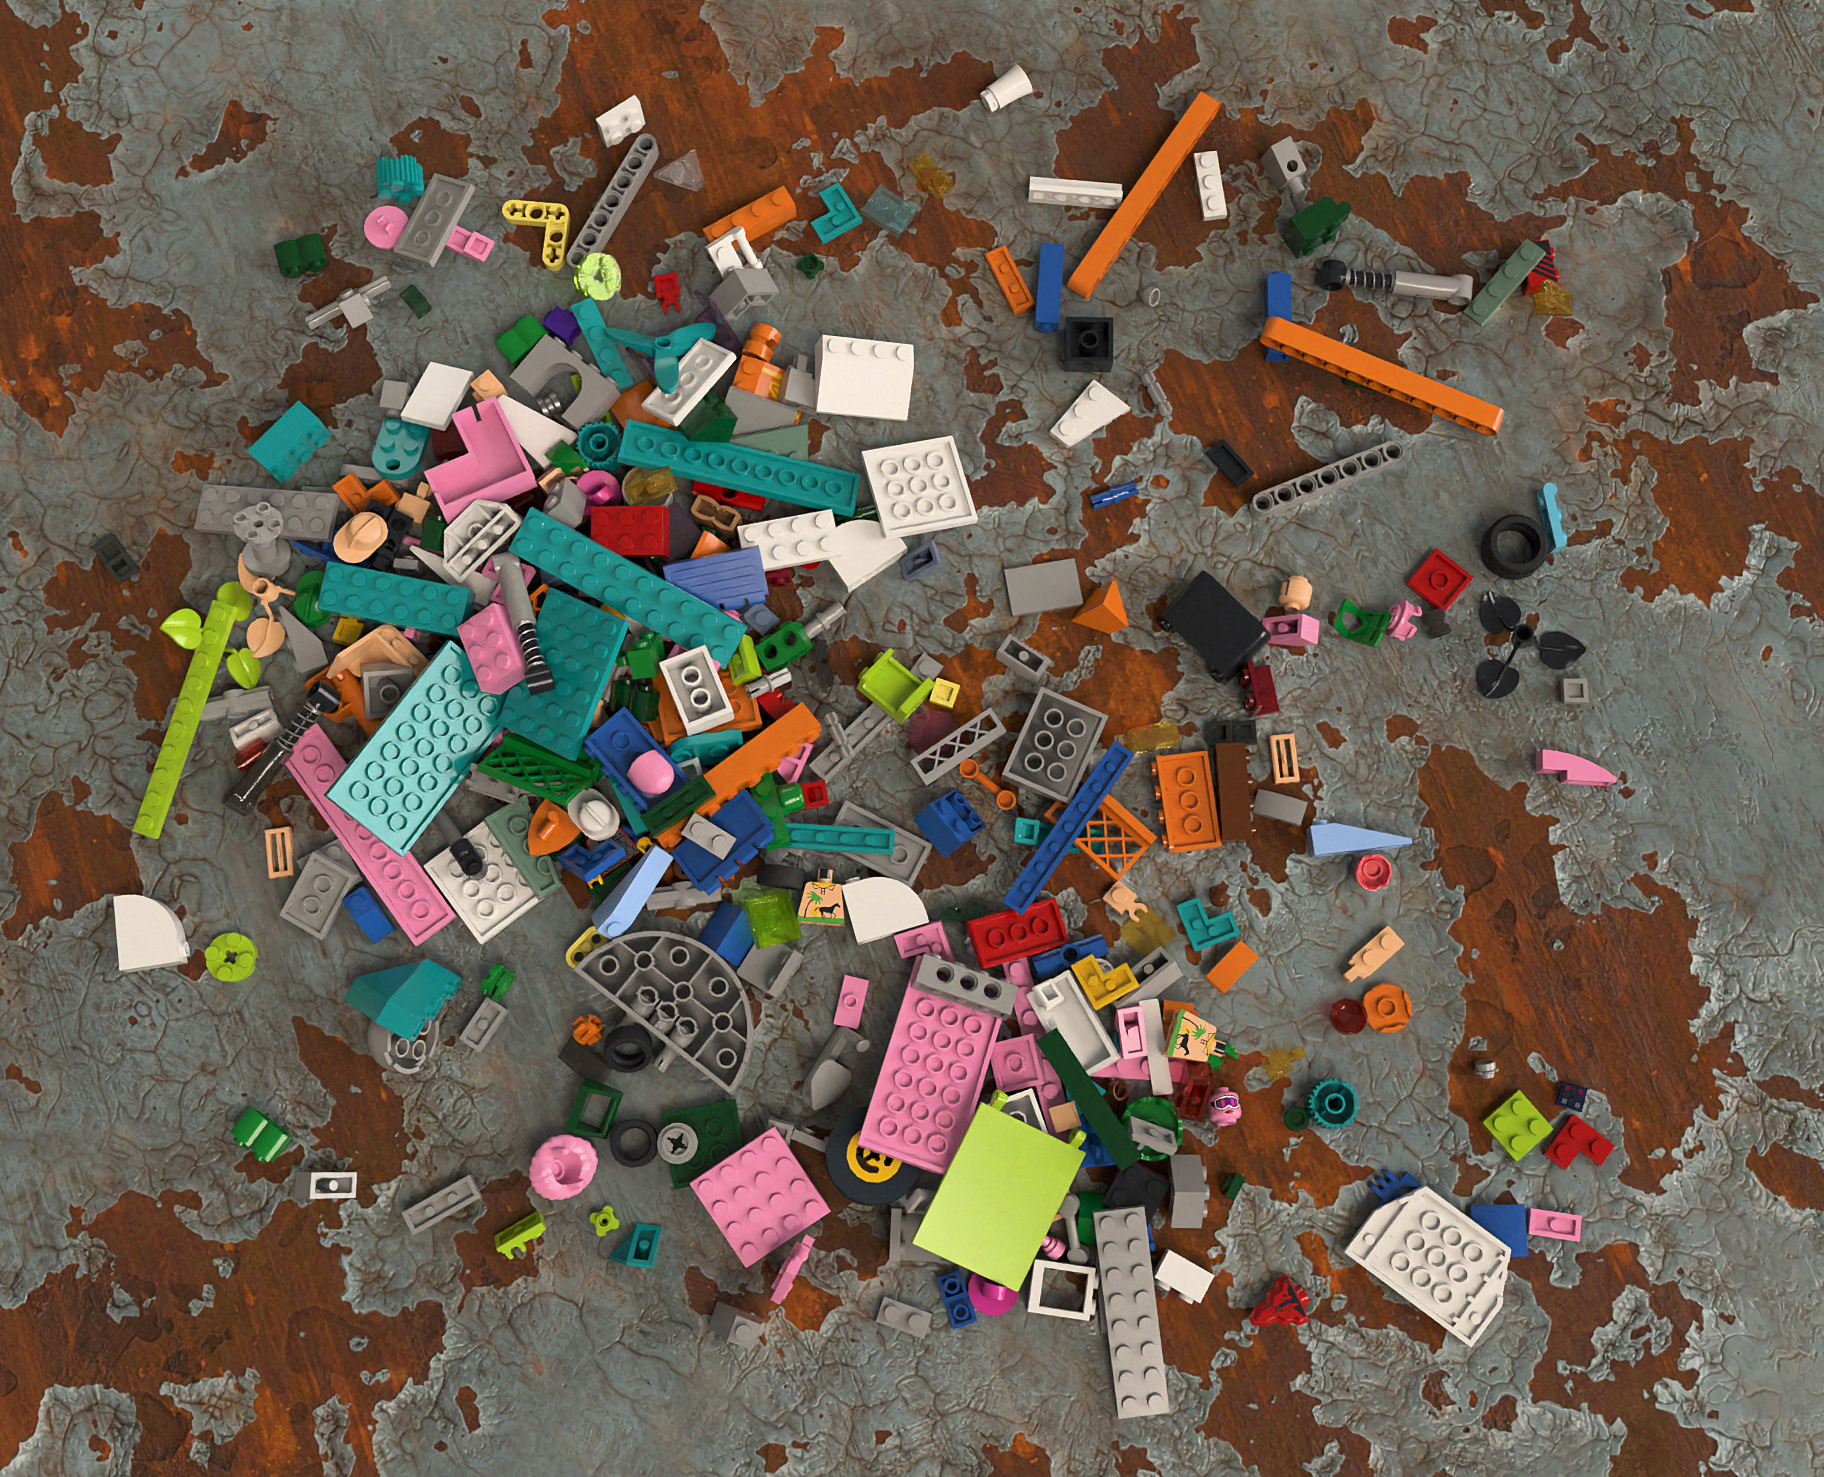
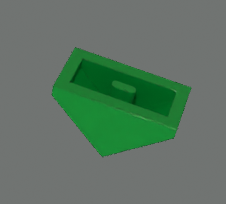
(1084, 1222)

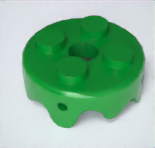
(1159, 1112)

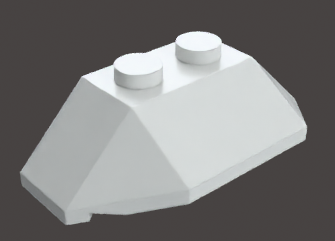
(477, 535)

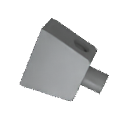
(1284, 166)

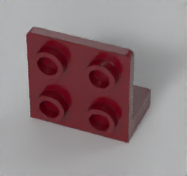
(1259, 690)

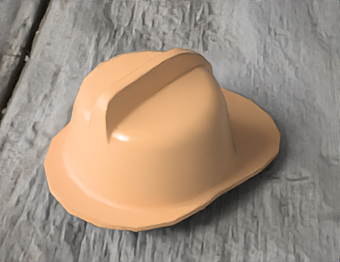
(360, 537)

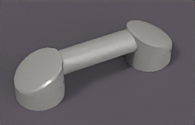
(1078, 1252)

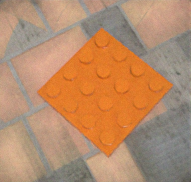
(745, 710)

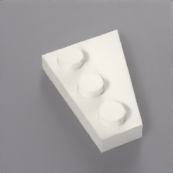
(1088, 413)

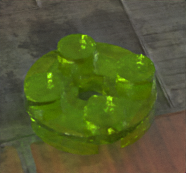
(587, 269)

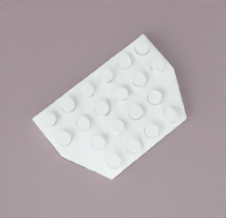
(1435, 1260)

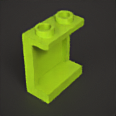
(893, 687)

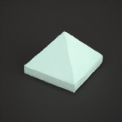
(691, 768)

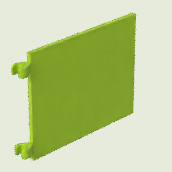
(999, 1195)

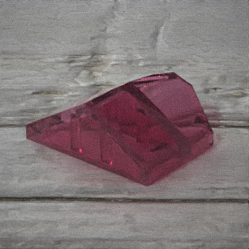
(929, 730)

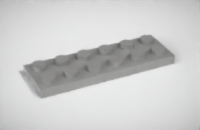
(304, 513)

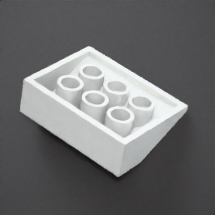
(863, 378)

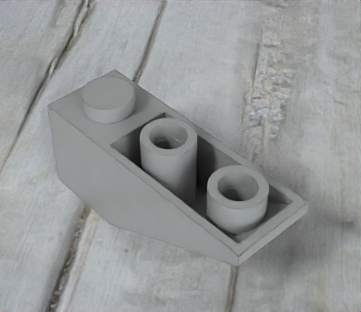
(310, 652)

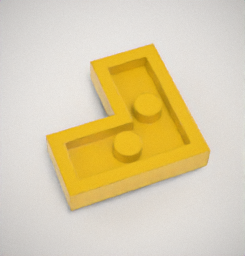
(1103, 988)

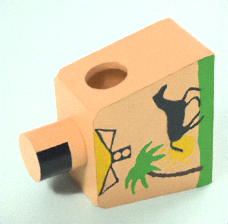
(822, 902)
(1191, 1038)

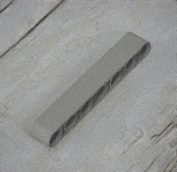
(615, 194)
(1334, 472)

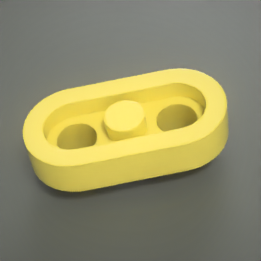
(584, 945)

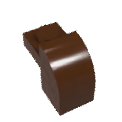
(312, 395)

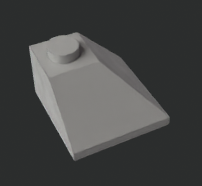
(383, 686)

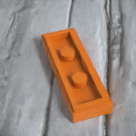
(1009, 280)

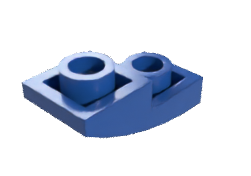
(956, 1300)

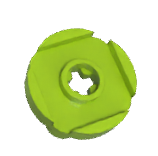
(234, 943)

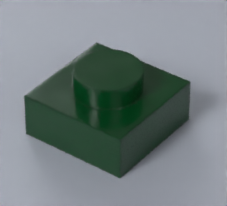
(1232, 1185)

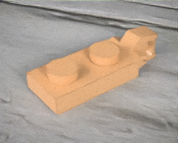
(1373, 954)

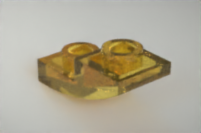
(931, 177)
(1152, 737)

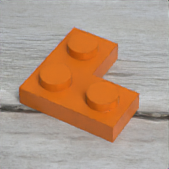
(358, 497)

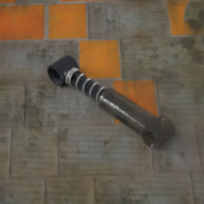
(244, 795)

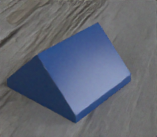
(728, 934)

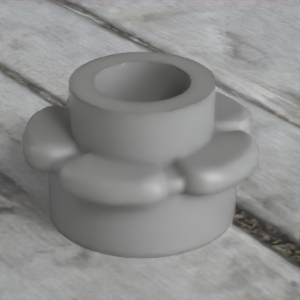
(1485, 1068)

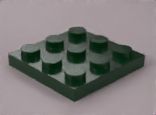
(717, 1135)

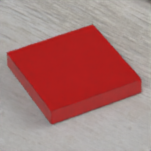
(1439, 580)

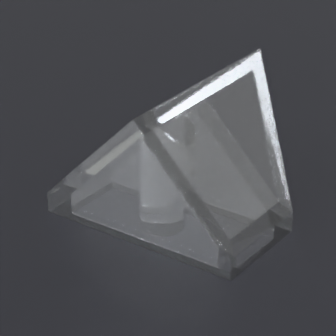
(683, 172)

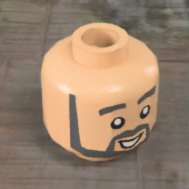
(1295, 594)

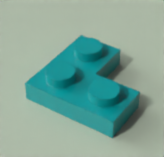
(841, 214)
(1205, 932)

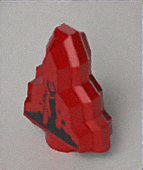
(1282, 1304)

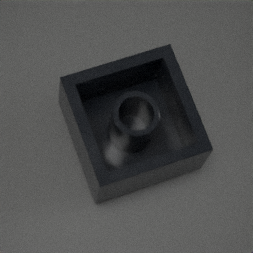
(1088, 344)

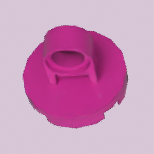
(600, 489)
(990, 1296)

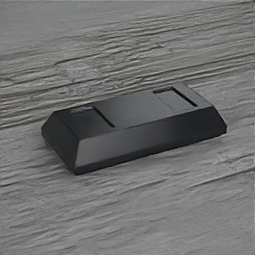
(1229, 463)

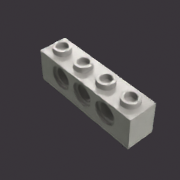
(951, 990)

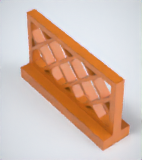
(1123, 820)

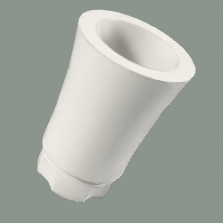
(1006, 89)

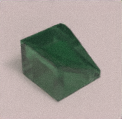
(416, 301)

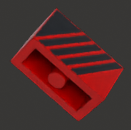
(1543, 270)

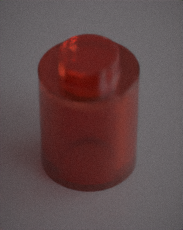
(249, 754)

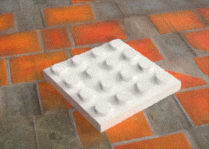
(918, 487)
(485, 903)

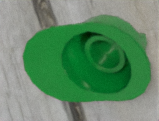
(307, 599)

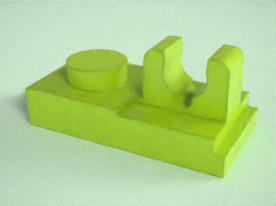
(519, 1233)

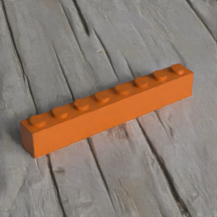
(751, 762)

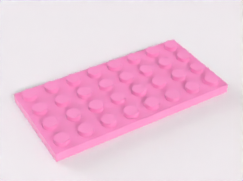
(929, 1079)

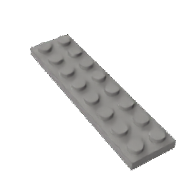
(1130, 1311)

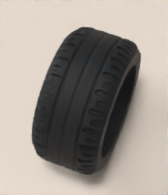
(1530, 530)

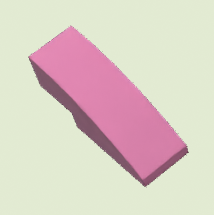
(1572, 769)

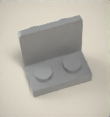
(770, 968)
(902, 1232)

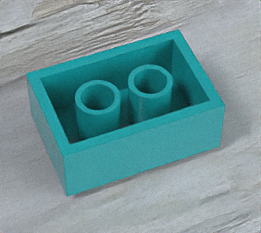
(290, 442)

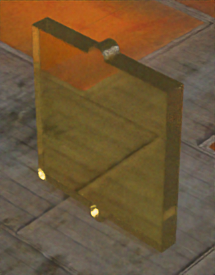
(1148, 932)

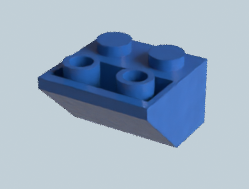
(949, 823)

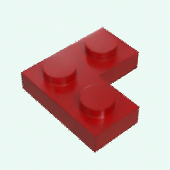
(1577, 1137)

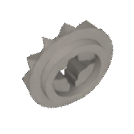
(665, 1146)

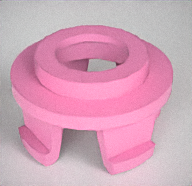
(1398, 624)

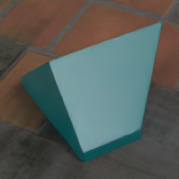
(639, 1247)

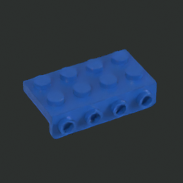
(616, 748)

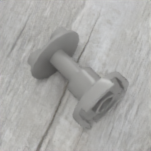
(264, 552)

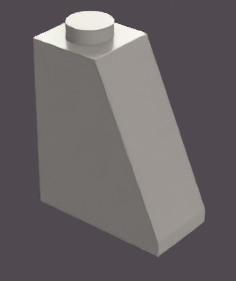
(736, 1325)

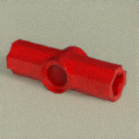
(740, 499)

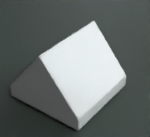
(1048, 994)

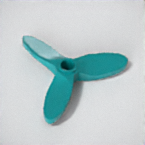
(665, 349)

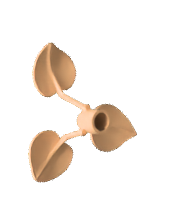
(263, 635)

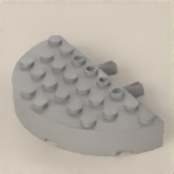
(681, 997)

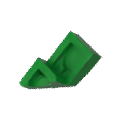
(565, 457)

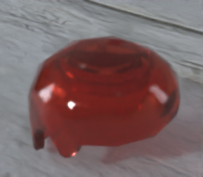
(1348, 1017)

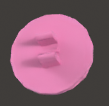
(385, 226)

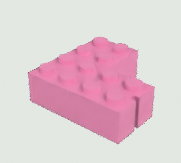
(490, 470)

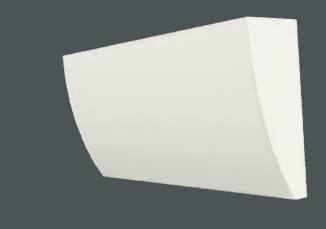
(1077, 1024)

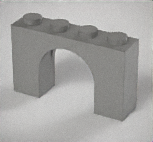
(551, 358)

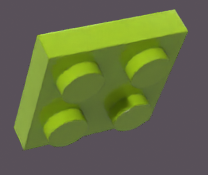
(1516, 1125)

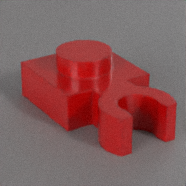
(667, 290)

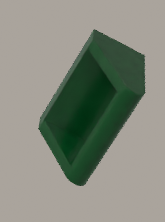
(580, 1106)

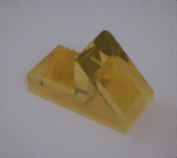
(1553, 300)
(649, 486)

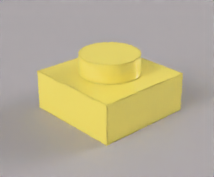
(944, 693)

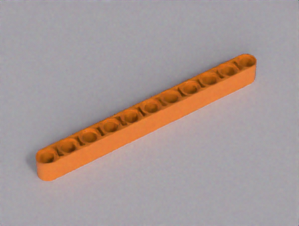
(1143, 195)
(1381, 376)

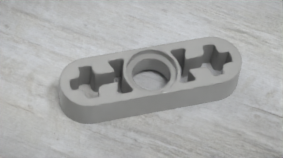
(370, 476)

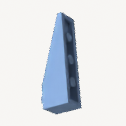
(1342, 839)
(629, 896)

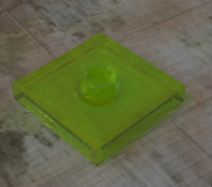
(772, 920)

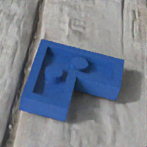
(590, 864)

